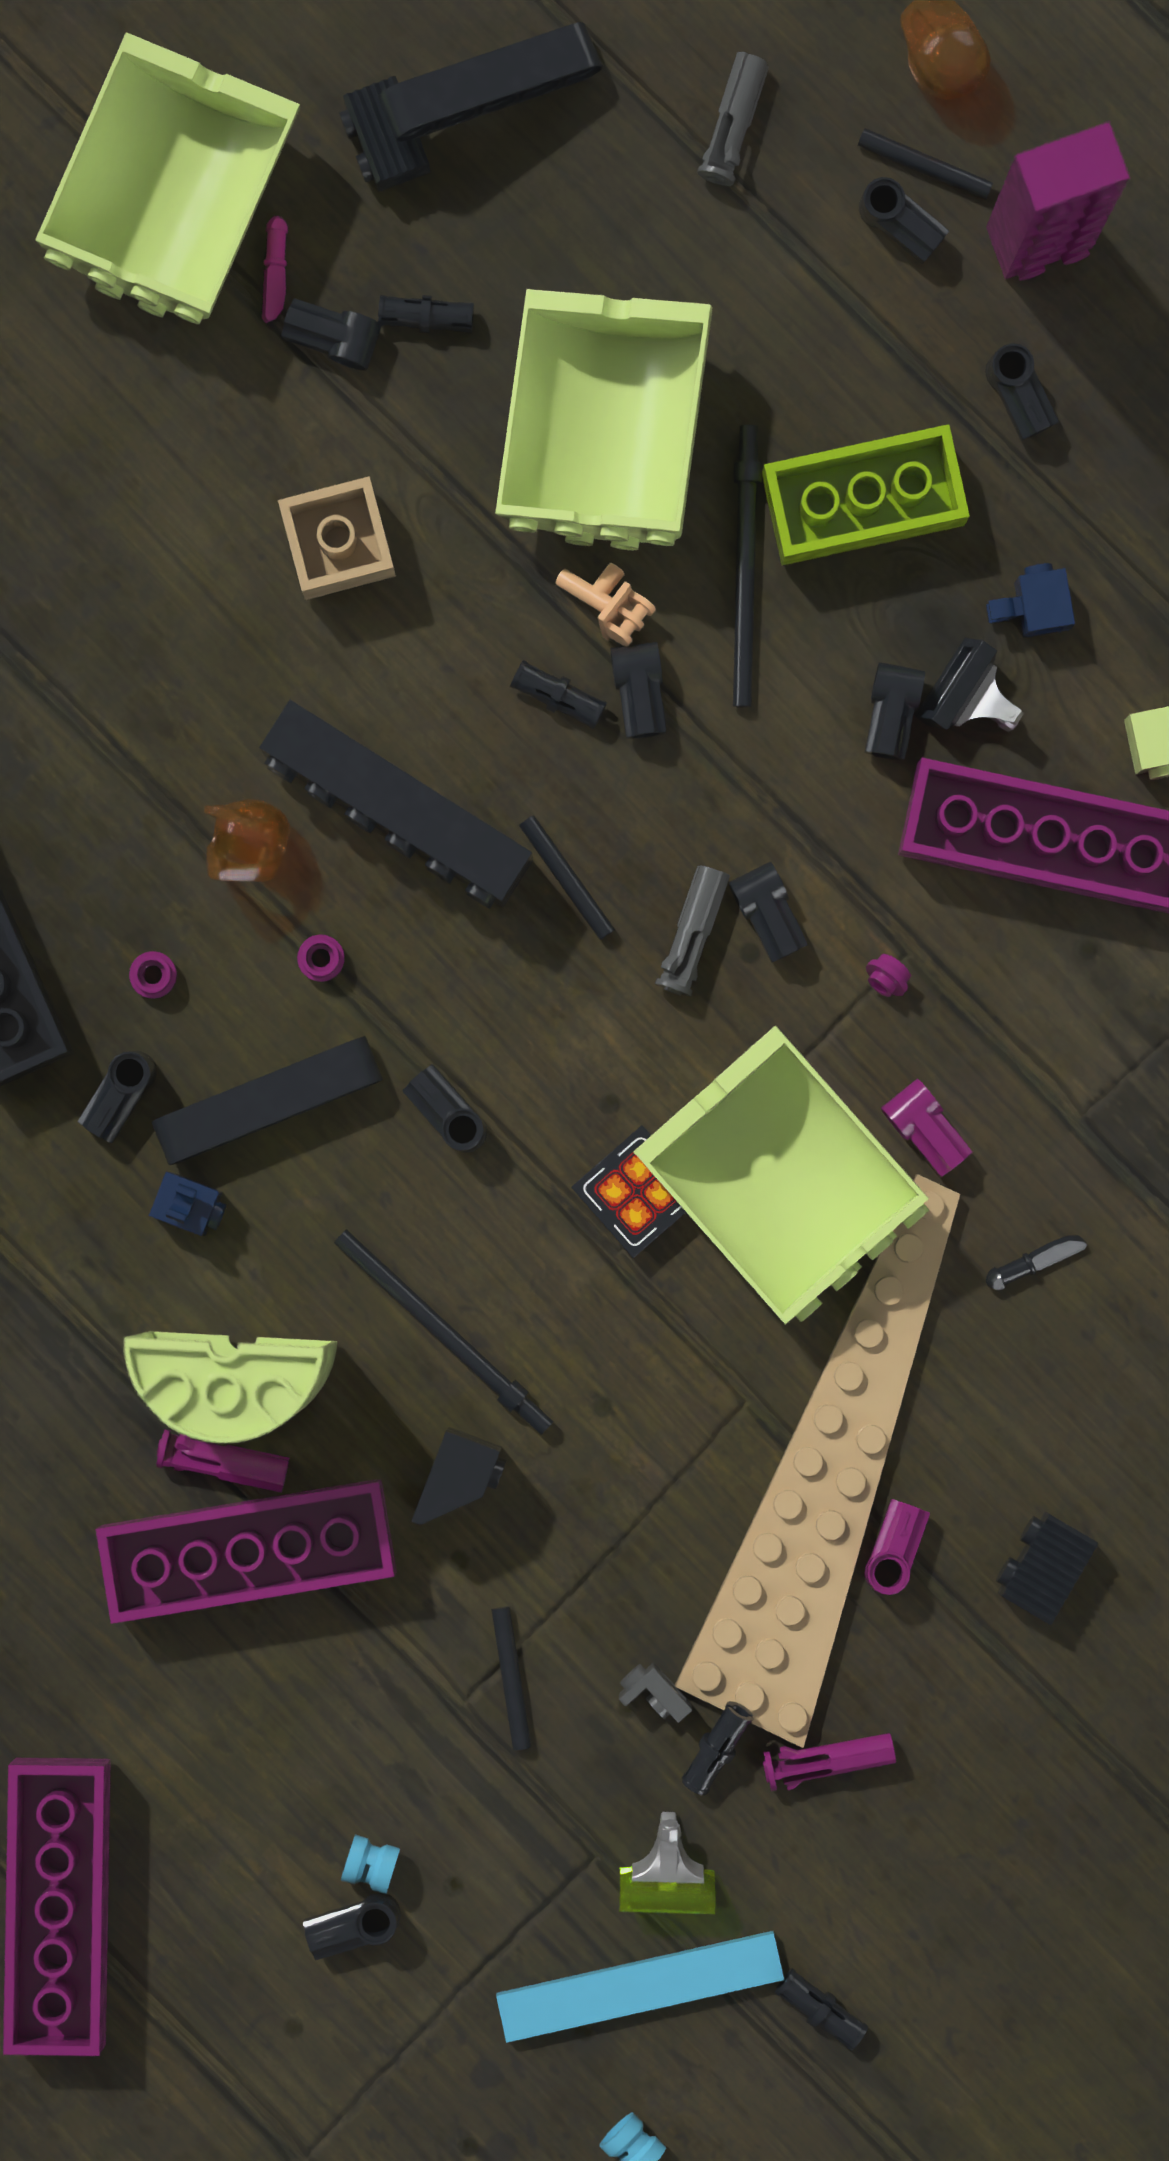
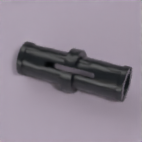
(426, 314)
(558, 694)
(717, 1748)
(821, 2009)

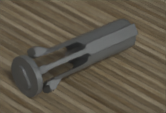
(735, 117)
(692, 931)

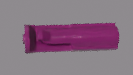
(225, 1462)
(828, 1760)

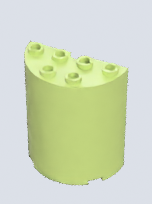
(165, 180)
(603, 418)
(783, 1177)
(223, 1391)

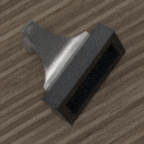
(968, 691)

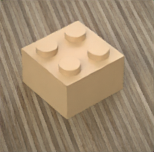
(336, 538)

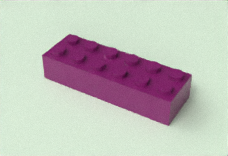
(1056, 201)
(1038, 834)
(246, 1551)
(56, 1906)

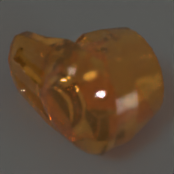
(944, 48)
(246, 834)

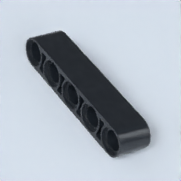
(490, 82)
(267, 1100)

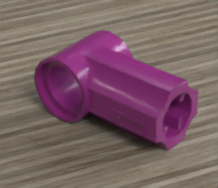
(920, 1118)
(897, 1541)

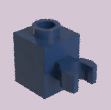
(1040, 602)
(188, 1204)

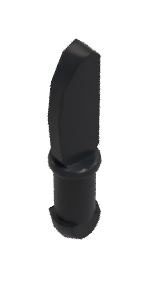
(1036, 1260)

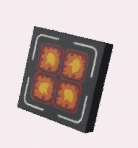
(628, 1196)

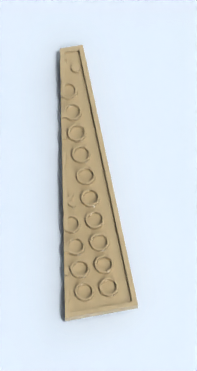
(792, 1573)

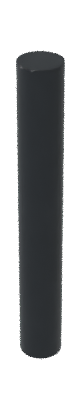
(925, 164)
(566, 877)
(511, 1678)

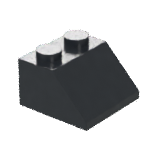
(459, 1474)

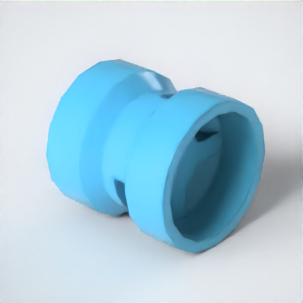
(370, 1864)
(630, 2142)

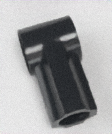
(906, 223)
(345, 337)
(1021, 396)
(639, 678)
(895, 699)
(764, 902)
(116, 1098)
(443, 1107)
(348, 1927)

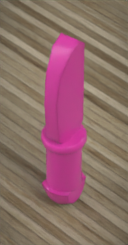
(274, 274)

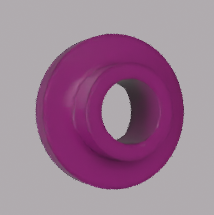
(306, 953)
(142, 964)
(888, 976)

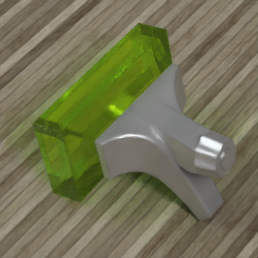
(667, 1878)

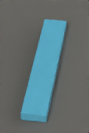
(639, 1986)

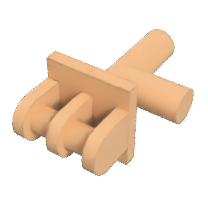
(613, 610)

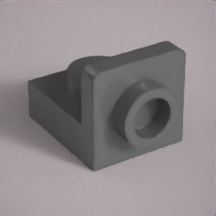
(664, 1695)

